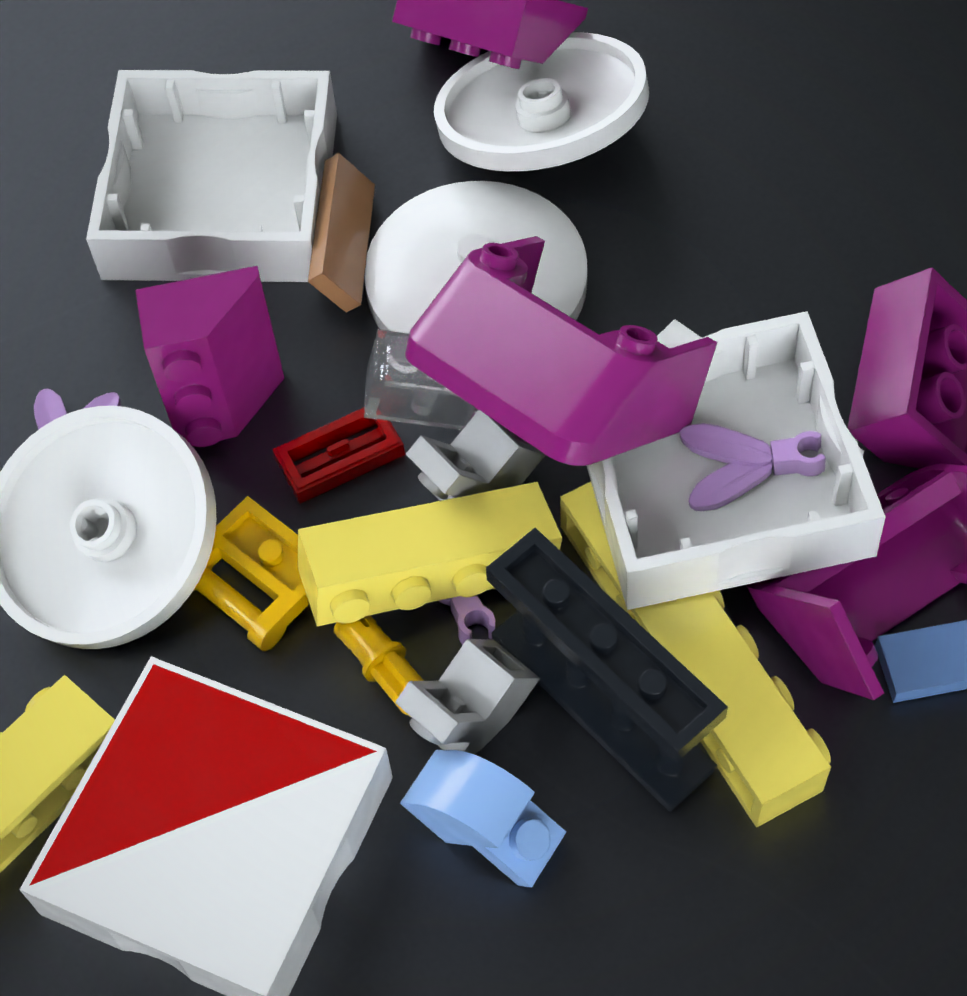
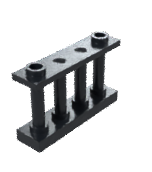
(606, 669)

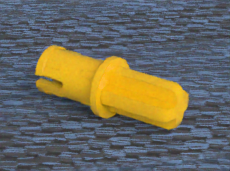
(379, 656)

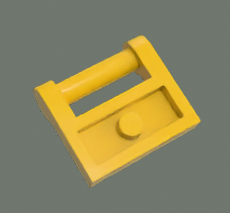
(268, 557)

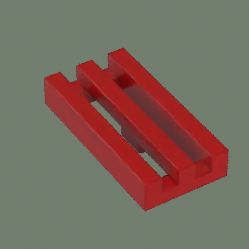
(341, 460)

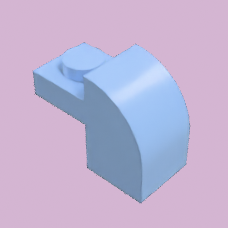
(486, 808)

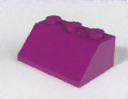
(505, 27)
(210, 352)
(914, 374)

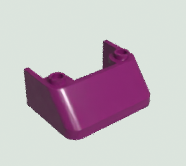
(545, 372)
(841, 608)

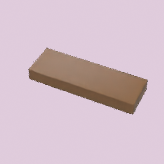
(342, 233)

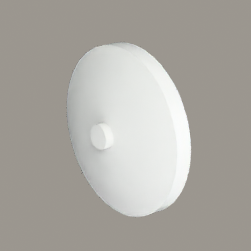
(546, 111)
(436, 231)
(102, 527)

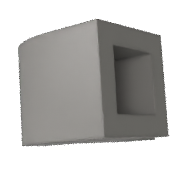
(477, 461)
(470, 699)

